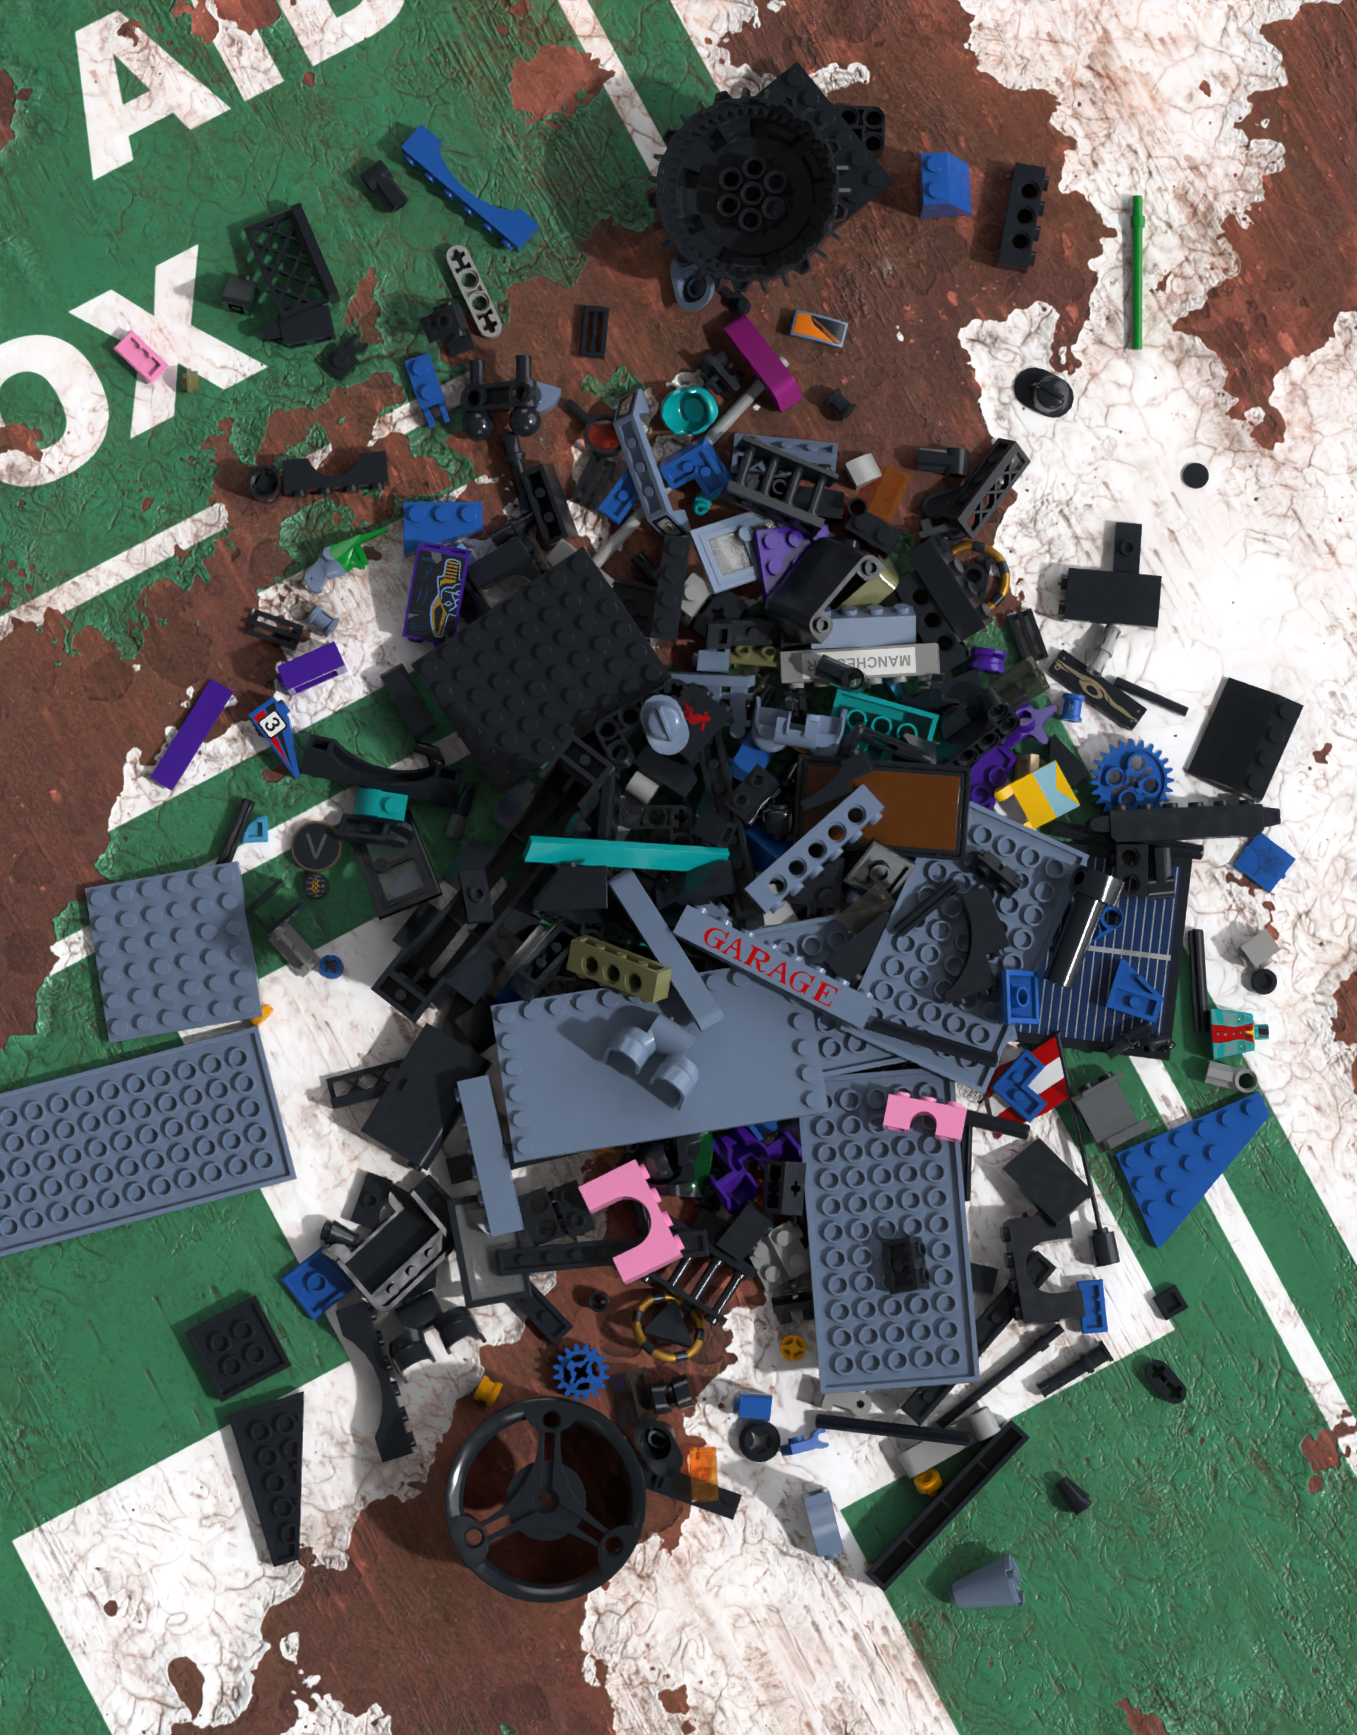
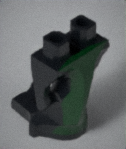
(695, 1157)

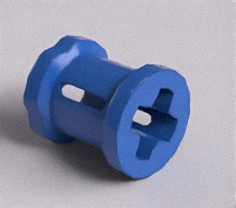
(1069, 700)
(339, 966)

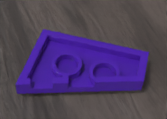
(989, 774)

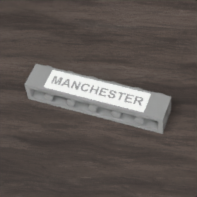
(877, 662)

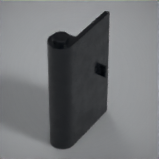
(420, 1099)

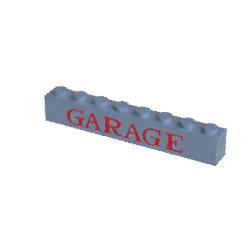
(774, 968)

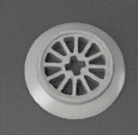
(527, 949)

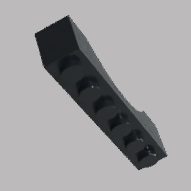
(331, 761)
(392, 1434)

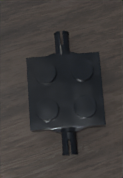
(823, 889)

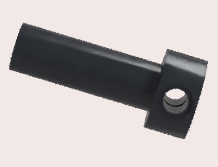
(1093, 893)

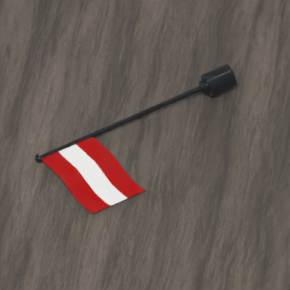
(1055, 1087)

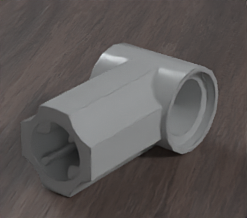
(1227, 1076)

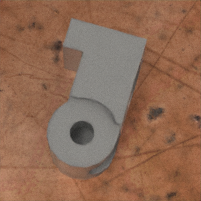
(856, 1402)

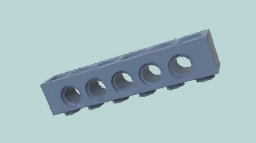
(859, 800)

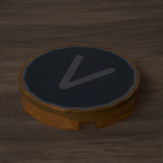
(316, 846)

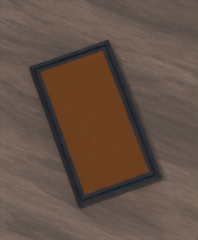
(921, 801)

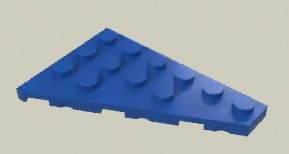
(1182, 1164)

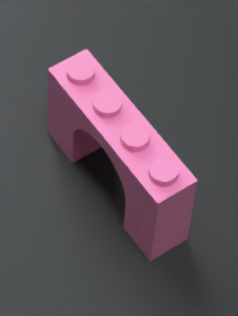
(630, 1183)

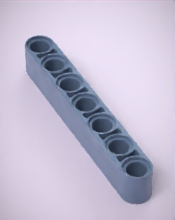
(665, 949)

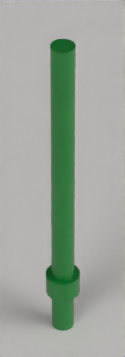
(1137, 223)

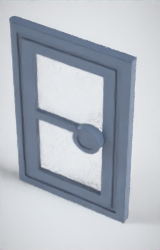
(729, 550)

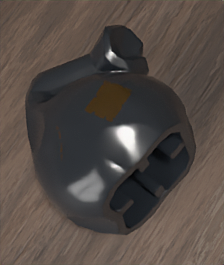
(657, 1157)

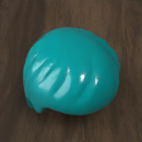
(688, 410)

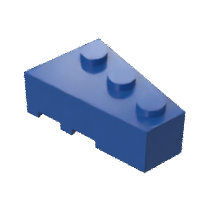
(440, 523)

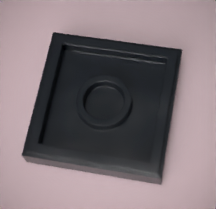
(879, 864)

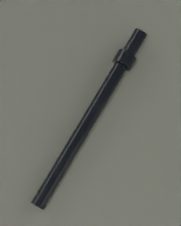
(1039, 1344)

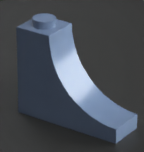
(823, 1523)

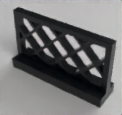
(314, 258)

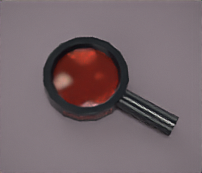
(599, 432)

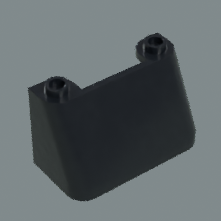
(812, 584)

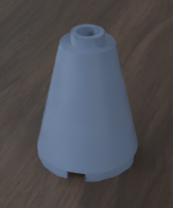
(989, 1586)

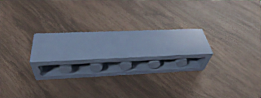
(490, 1156)

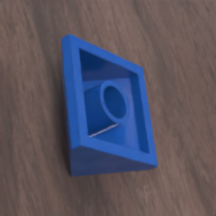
(1018, 997)

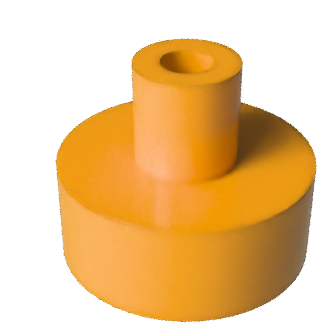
(928, 1482)

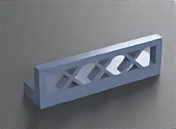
(811, 451)

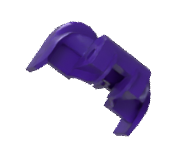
(735, 1150)

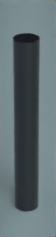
(1151, 696)

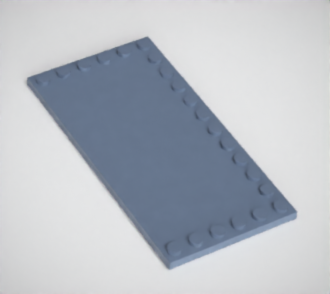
(565, 1100)
(139, 1140)
(878, 1188)

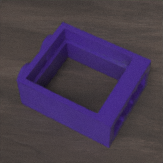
(311, 669)

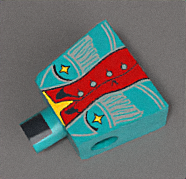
(1233, 1033)

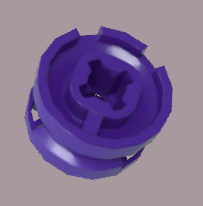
(987, 660)

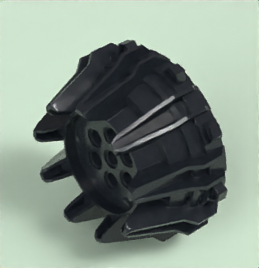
(726, 142)

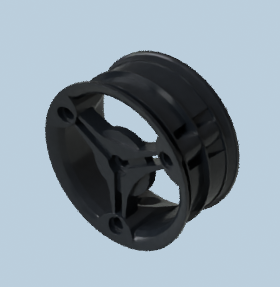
(525, 1504)

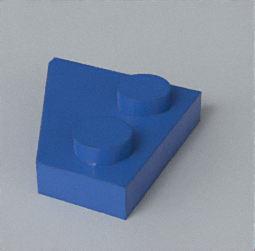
(1133, 994)

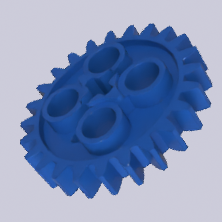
(1119, 760)

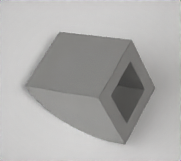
(863, 470)

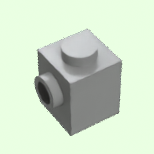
(1258, 950)

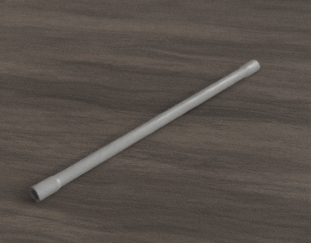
(713, 435)

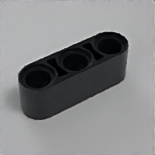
(408, 701)

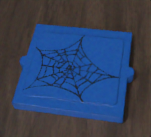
(1264, 862)

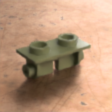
(764, 657)

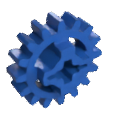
(591, 1379)

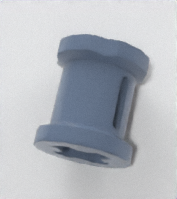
(323, 620)

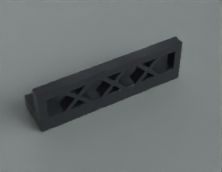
(984, 481)
(365, 1094)

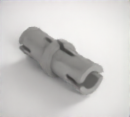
(1103, 650)

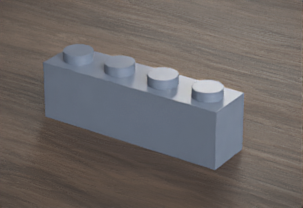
(870, 626)

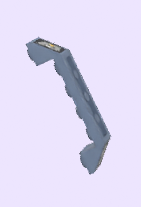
(644, 467)

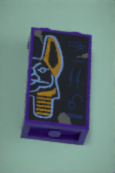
(435, 593)

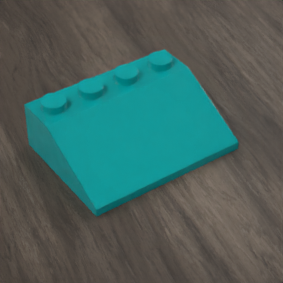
(884, 717)

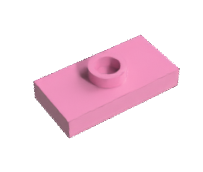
(141, 357)

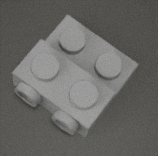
(781, 1256)

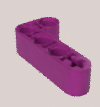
(763, 362)

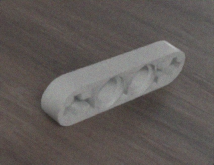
(473, 292)

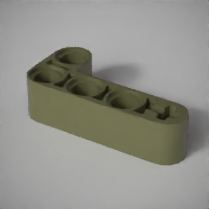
(867, 593)

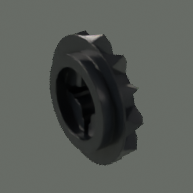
(772, 1441)

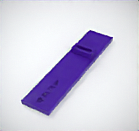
(191, 735)

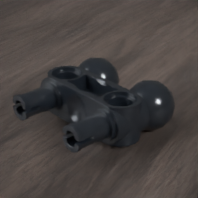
(500, 398)

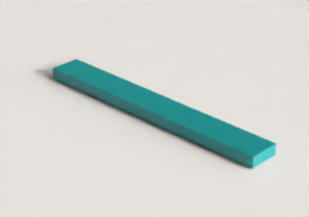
(621, 853)

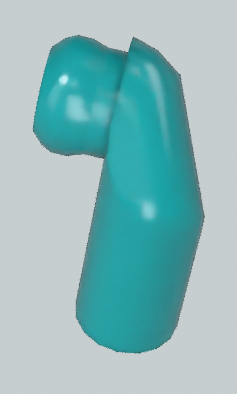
(702, 504)

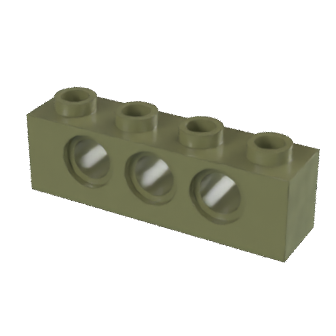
(619, 969)

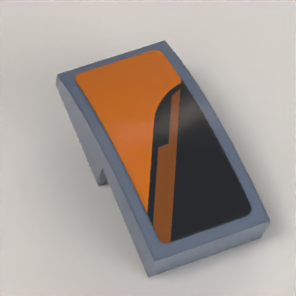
(818, 329)

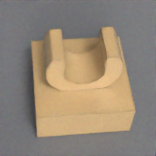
(1026, 763)

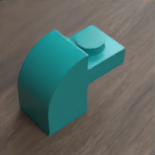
(380, 804)

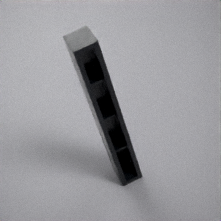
(946, 1504)

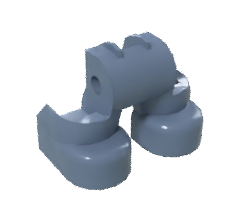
(774, 731)
(669, 1041)

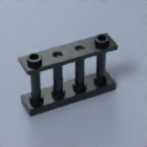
(766, 506)
(717, 1259)

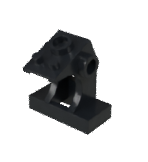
(451, 325)

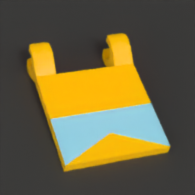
(1041, 794)

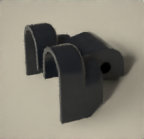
(422, 1316)

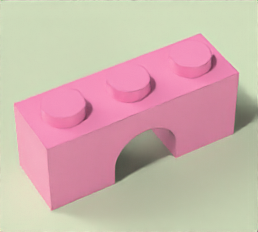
(903, 1110)

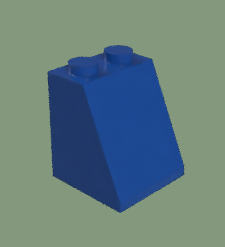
(943, 186)

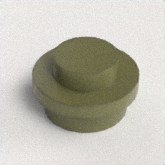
(190, 381)

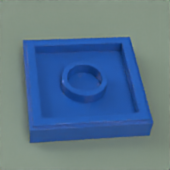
(316, 1284)

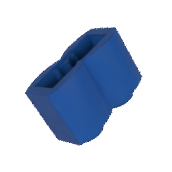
(753, 1406)

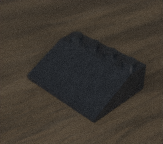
(1245, 739)

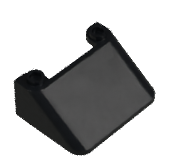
(395, 1252)

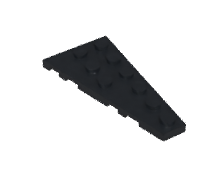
(272, 1458)

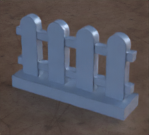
(738, 694)

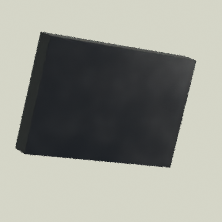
(1047, 1182)

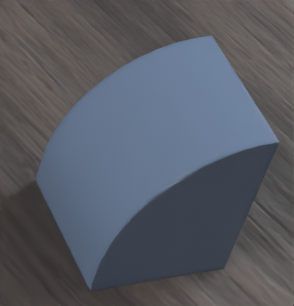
(550, 397)

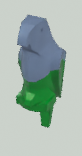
(339, 560)

